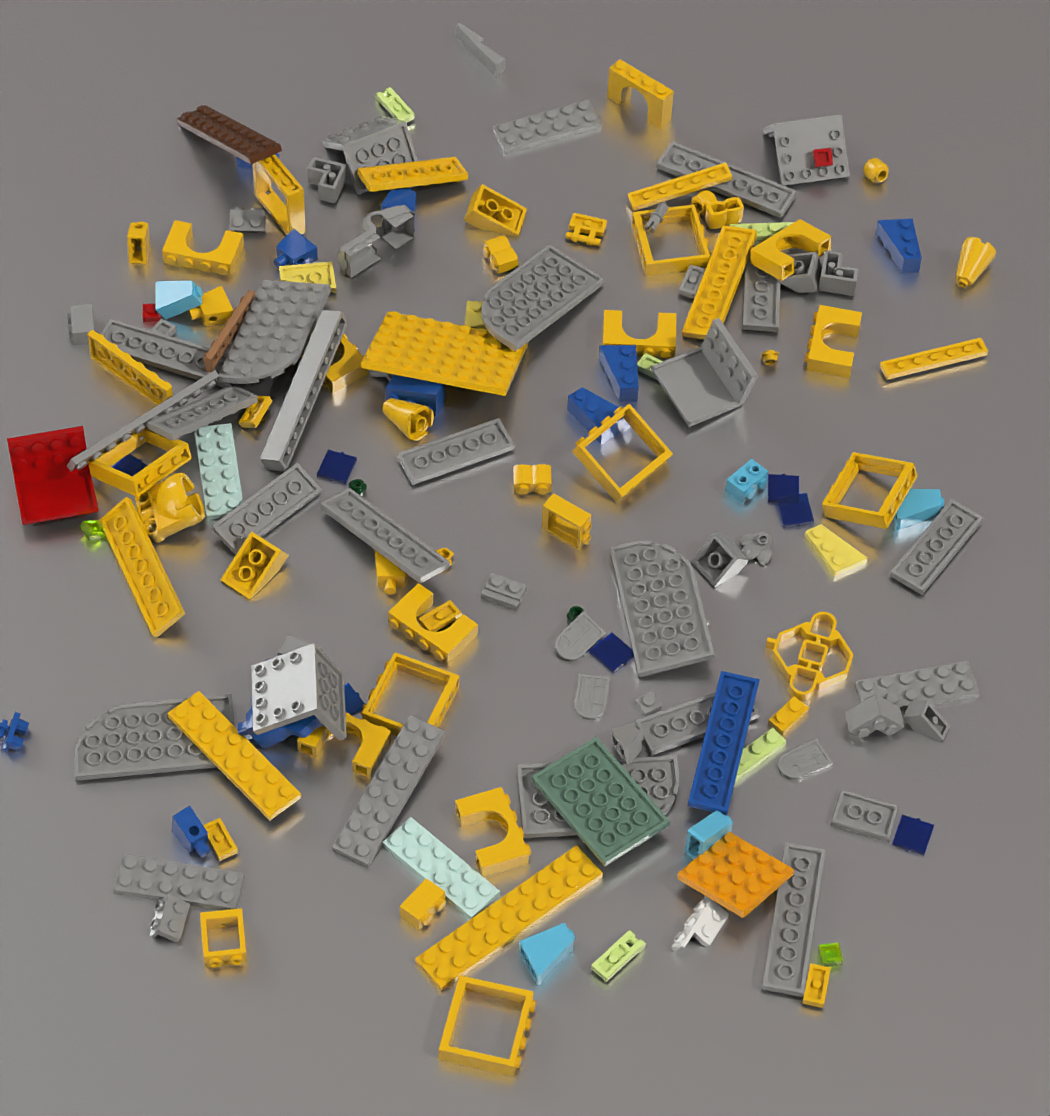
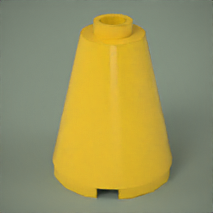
(973, 260)
(409, 417)

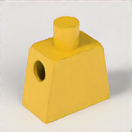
(138, 235)
(214, 308)
(389, 574)

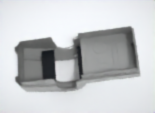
(395, 229)

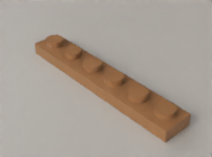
(228, 333)

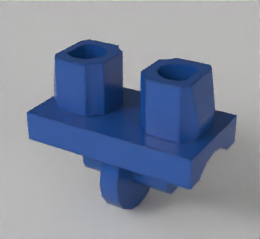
(16, 725)

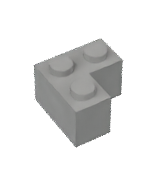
(329, 177)
(837, 277)
(874, 715)

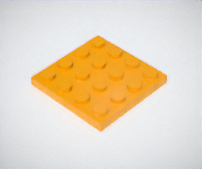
(735, 874)

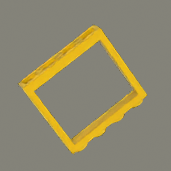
(289, 216)
(674, 265)
(644, 432)
(177, 455)
(903, 470)
(417, 668)
(476, 1059)

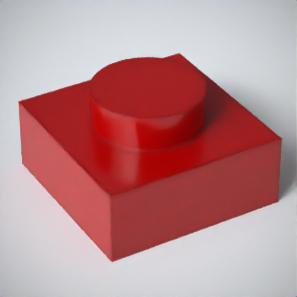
(822, 157)
(150, 313)

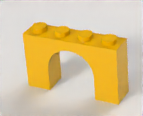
(658, 97)
(798, 235)
(219, 261)
(660, 345)
(823, 358)
(347, 369)
(443, 644)
(373, 738)
(495, 807)

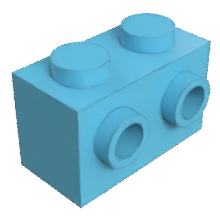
(746, 481)

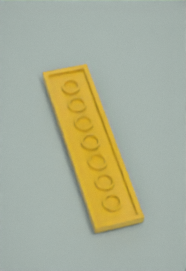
(719, 280)
(142, 567)
(234, 755)

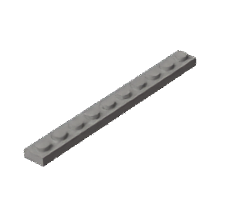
(138, 425)

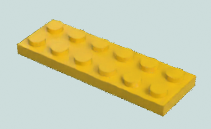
(412, 174)
(128, 369)

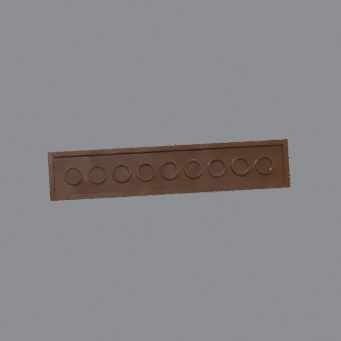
(229, 134)

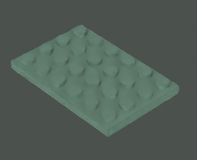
(600, 801)

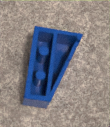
(901, 242)
(621, 369)
(417, 391)
(592, 410)

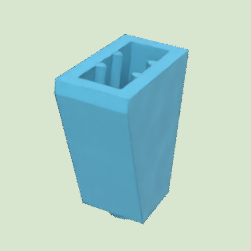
(177, 297)
(918, 507)
(707, 833)
(546, 950)

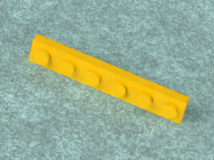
(679, 186)
(933, 358)

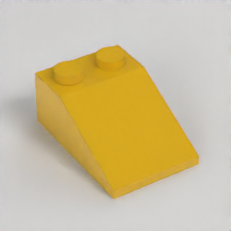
(494, 212)
(254, 566)

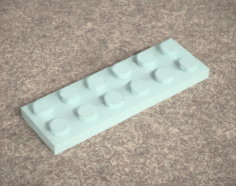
(218, 470)
(436, 862)

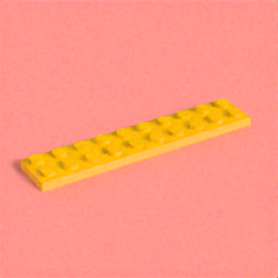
(508, 918)

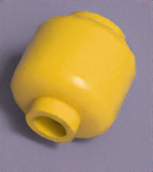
(875, 170)
(701, 200)

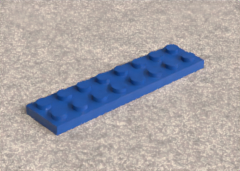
(723, 743)

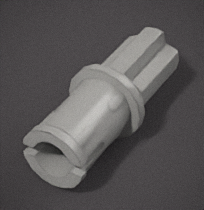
(656, 217)

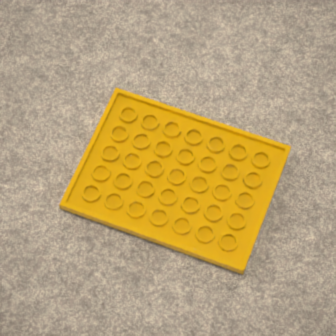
(442, 354)

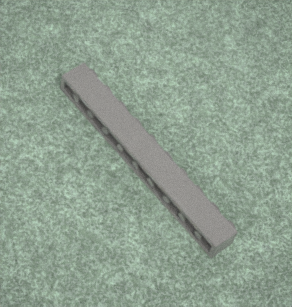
(303, 391)

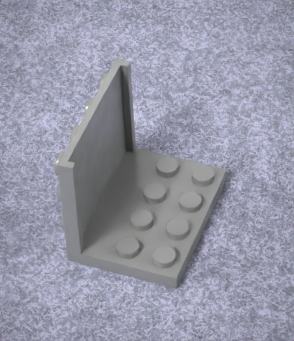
(373, 144)
(796, 144)
(707, 378)
(297, 688)

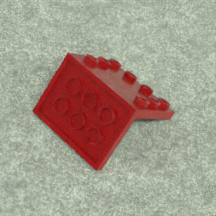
(43, 480)

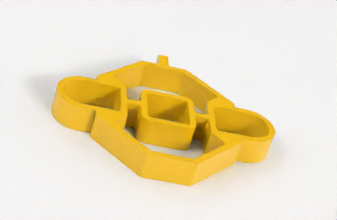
(808, 667)

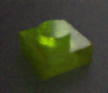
(93, 530)
(830, 954)

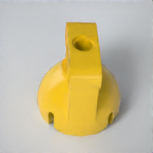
(167, 507)

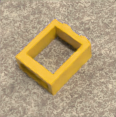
(556, 510)
(217, 920)

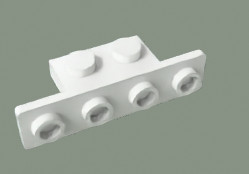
(702, 924)

